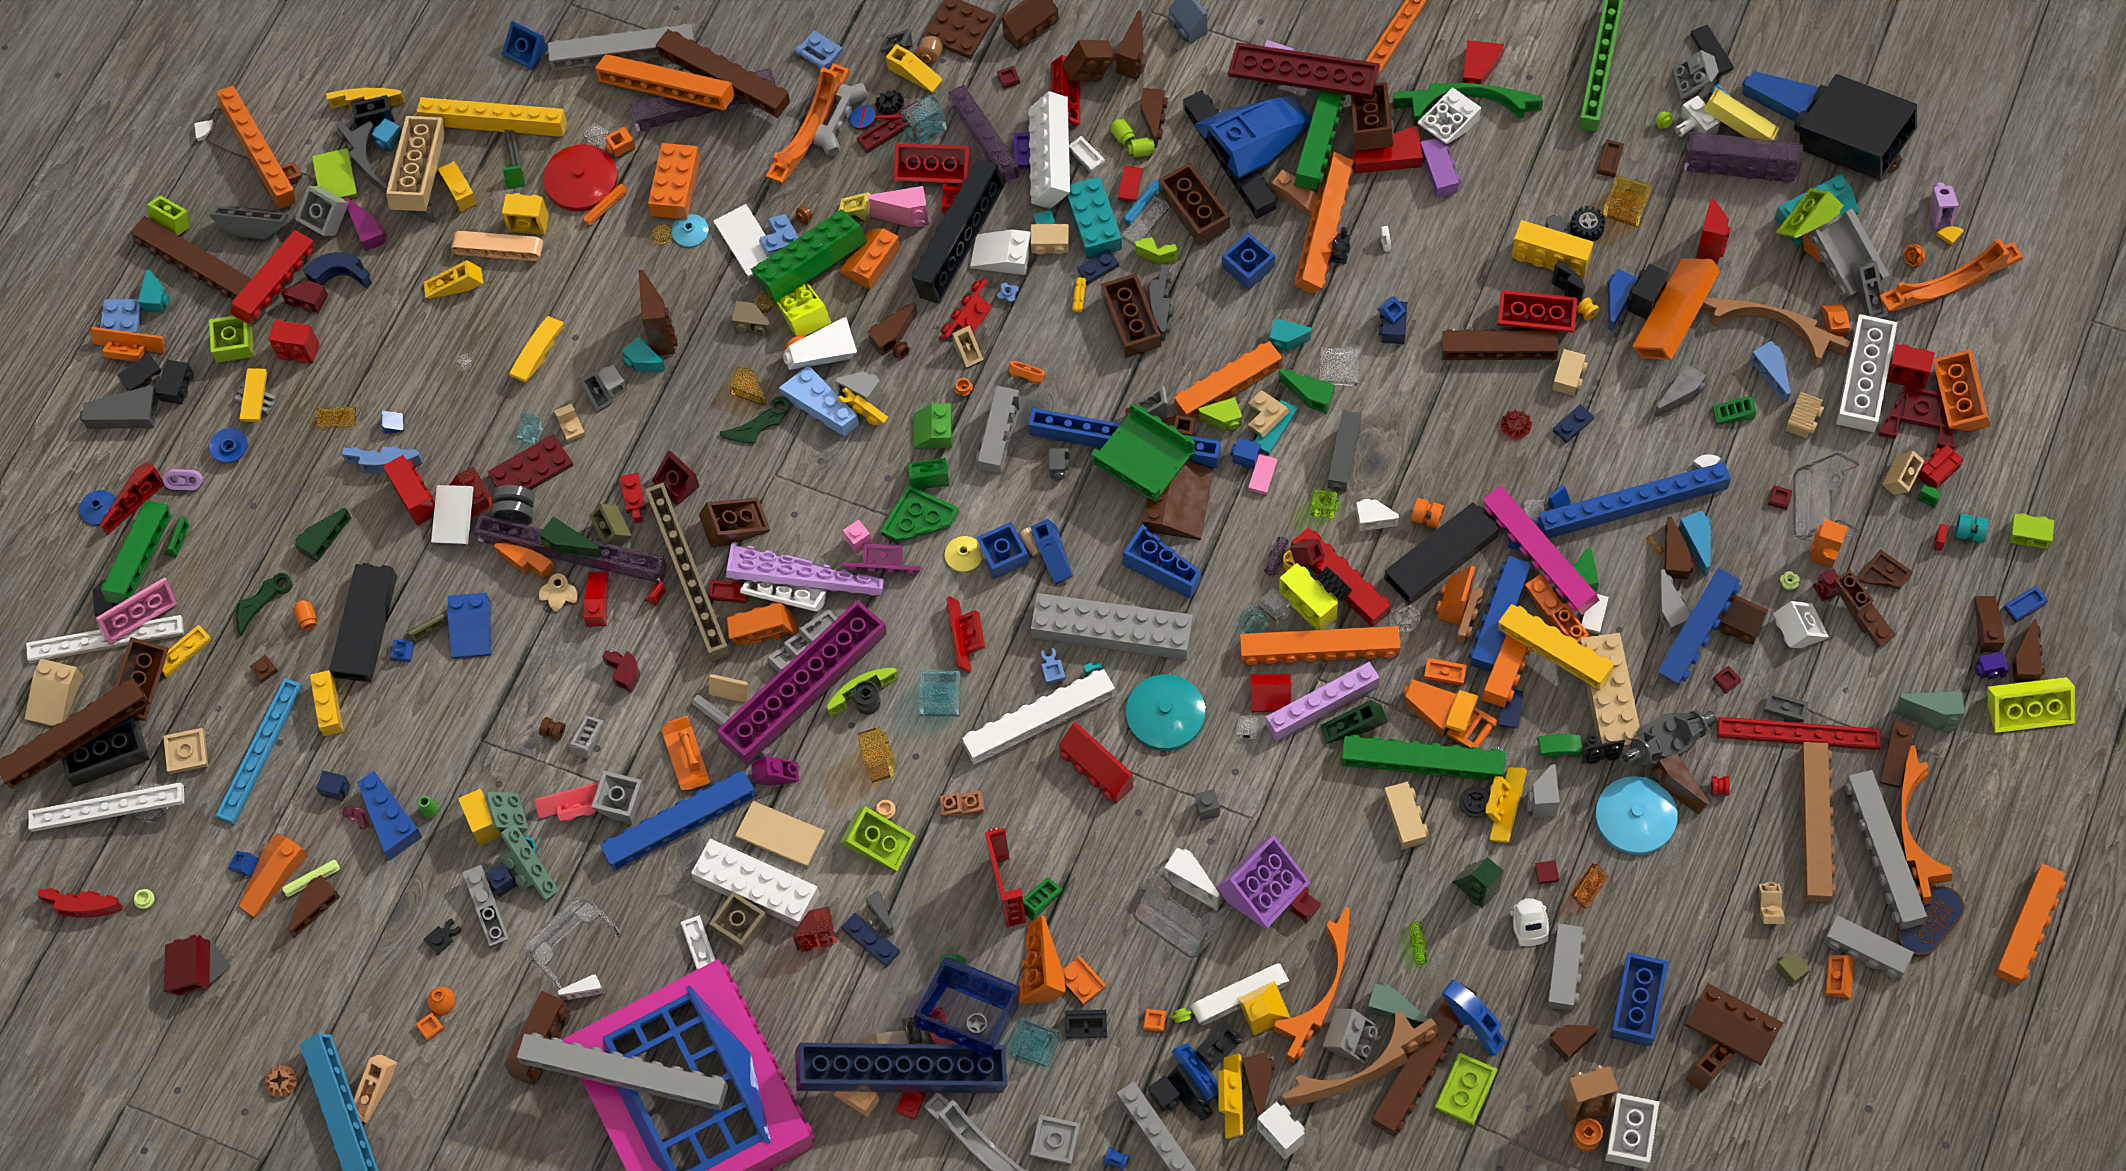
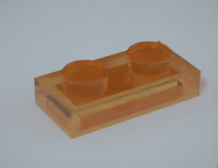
(1589, 885)

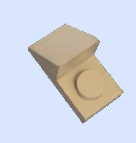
(569, 422)

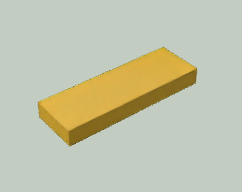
(253, 395)
(185, 649)

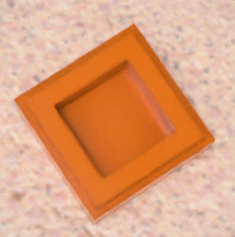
(1154, 1020)
(429, 1026)

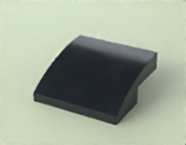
(1568, 281)

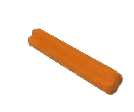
(605, 204)

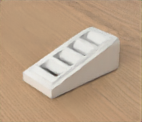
(584, 988)

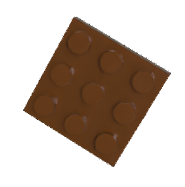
(960, 26)

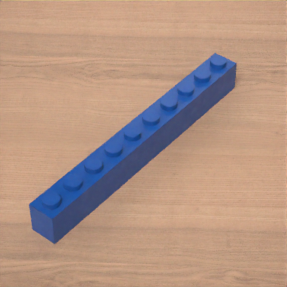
(1097, 432)
(1634, 500)

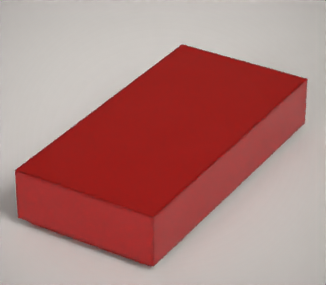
(726, 591)

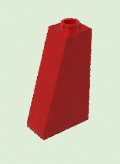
(1403, 154)

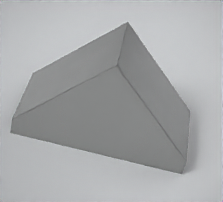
(1155, 402)

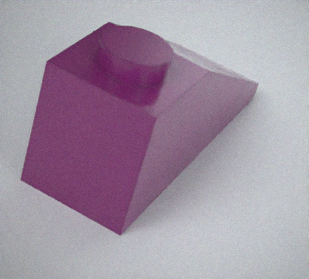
(367, 226)

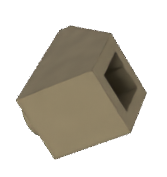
(749, 318)

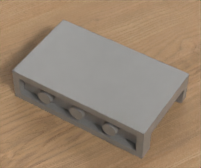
(1843, 243)

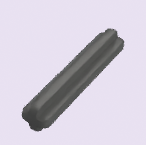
(512, 148)

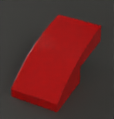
(1130, 183)
(949, 193)

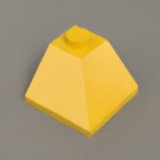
(1263, 1008)

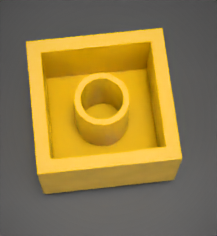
(525, 214)
(479, 817)

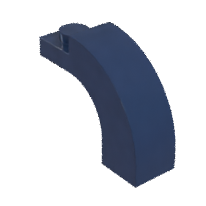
(335, 264)

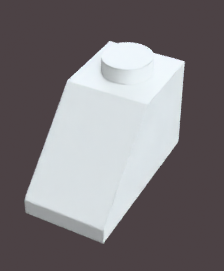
(1375, 515)

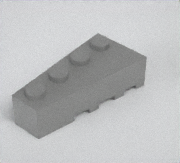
(999, 430)

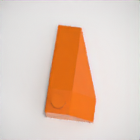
(274, 868)
(1043, 973)

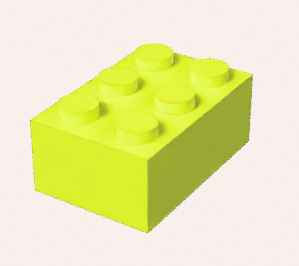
(1308, 597)

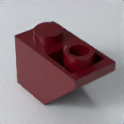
(306, 295)

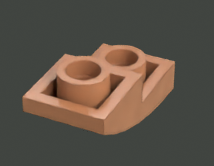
(964, 804)

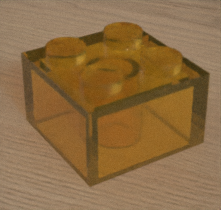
(1627, 200)
(877, 754)

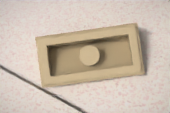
(728, 688)

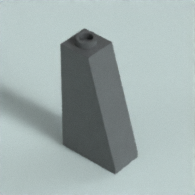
(123, 410)
(1344, 450)

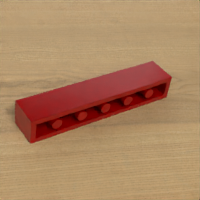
(272, 277)
(1363, 598)

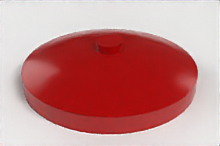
(580, 177)

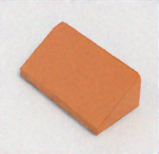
(1839, 976)

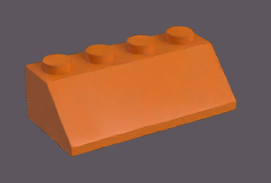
(1961, 391)

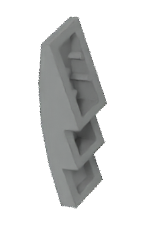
(800, 641)

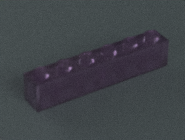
(983, 133)

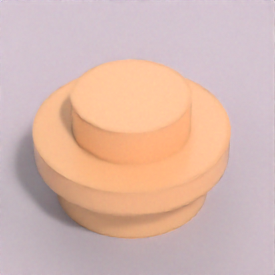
(886, 809)

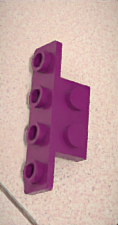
(882, 556)

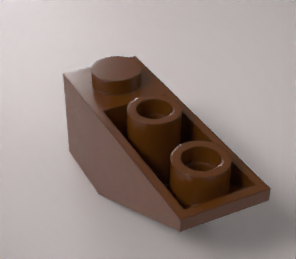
(1152, 106)
(892, 329)
(2027, 662)

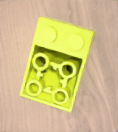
(803, 310)

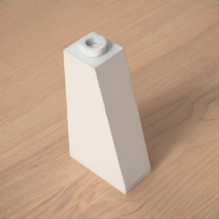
(825, 346)

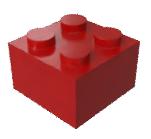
(293, 341)
(1910, 366)

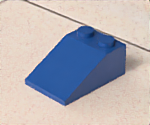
(469, 625)

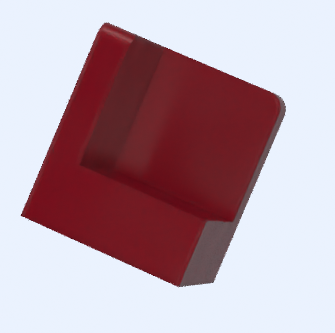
(1307, 552)
(1305, 906)

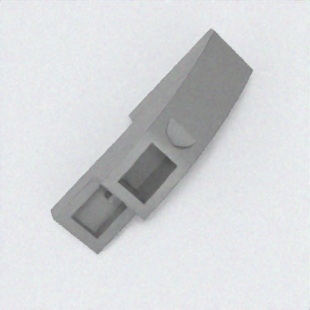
(486, 905)

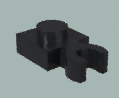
(440, 938)

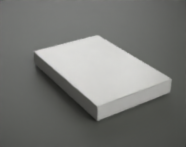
(452, 514)

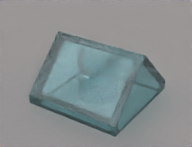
(1035, 1042)

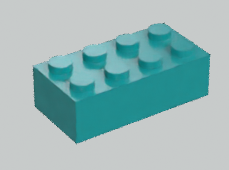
(1093, 217)

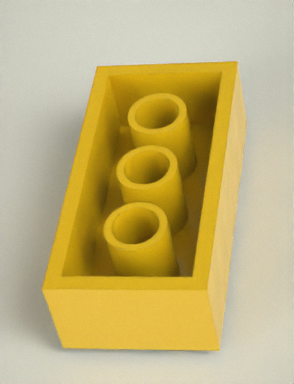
(1547, 246)

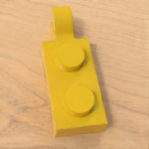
(863, 407)

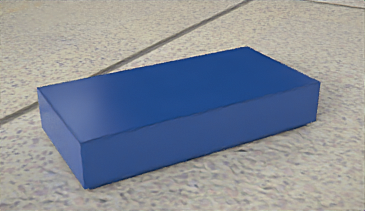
(2025, 604)

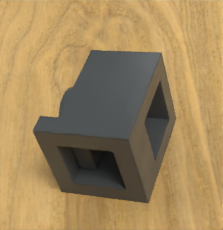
(1555, 222)
(1058, 462)

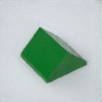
(928, 474)

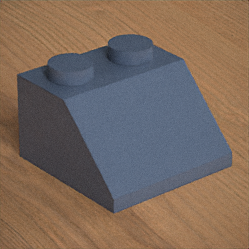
(1189, 19)

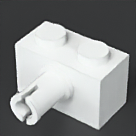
(1697, 119)

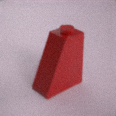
(1481, 60)

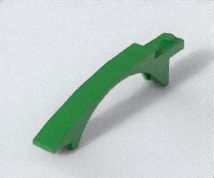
(1423, 100)

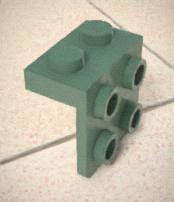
(506, 810)

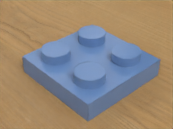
(121, 315)

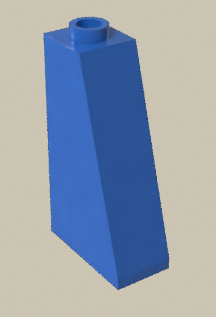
(1779, 94)

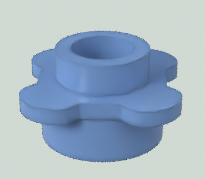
(1008, 297)

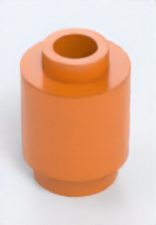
(305, 615)

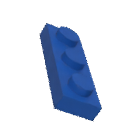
(1197, 1071)

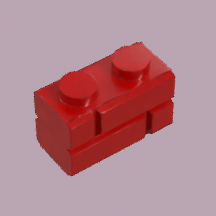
(1940, 467)

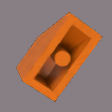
(1836, 319)

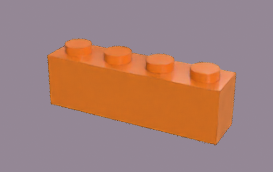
(1505, 672)

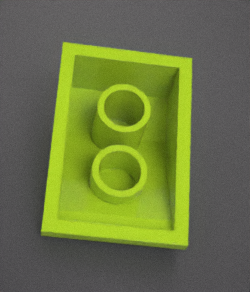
(1811, 212)
(877, 838)

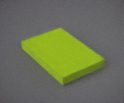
(335, 173)
(1466, 1089)

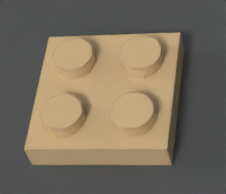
(185, 751)

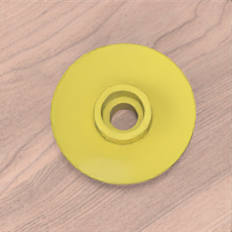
(963, 561)

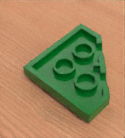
(918, 515)

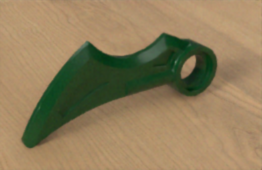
(749, 432)
(249, 607)

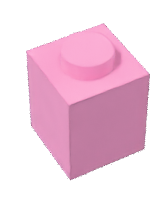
(856, 536)

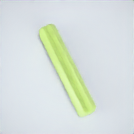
(302, 882)

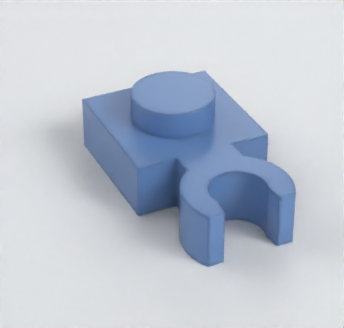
(1052, 669)

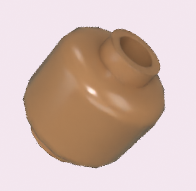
(929, 49)

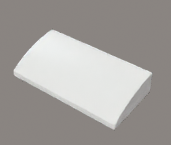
(795, 596)

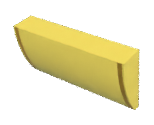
(1739, 117)

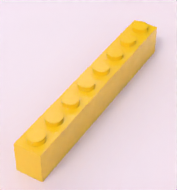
(495, 116)

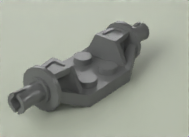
(1667, 736)

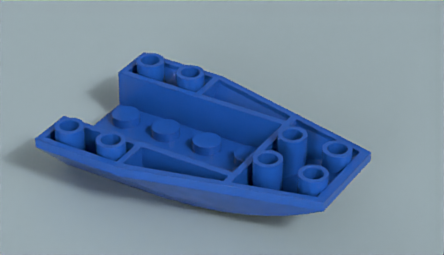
(1256, 131)

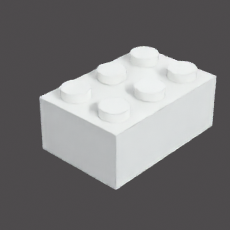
(1632, 1131)

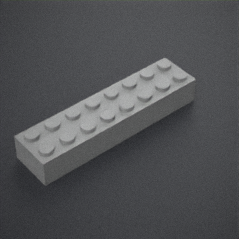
(1112, 626)

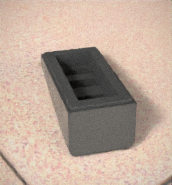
(878, 908)

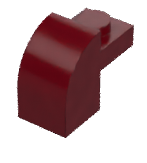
(627, 670)

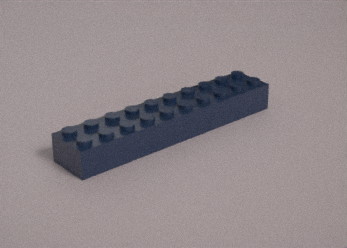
(899, 1068)

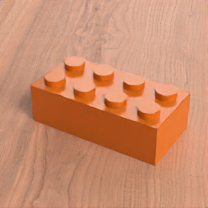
(674, 181)

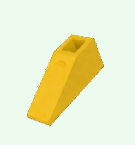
(912, 68)

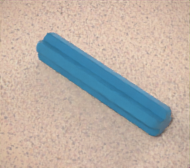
(1142, 202)

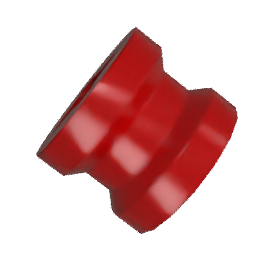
(1720, 785)

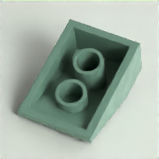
(1932, 709)

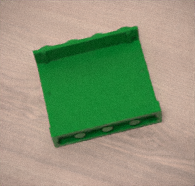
(1144, 453)

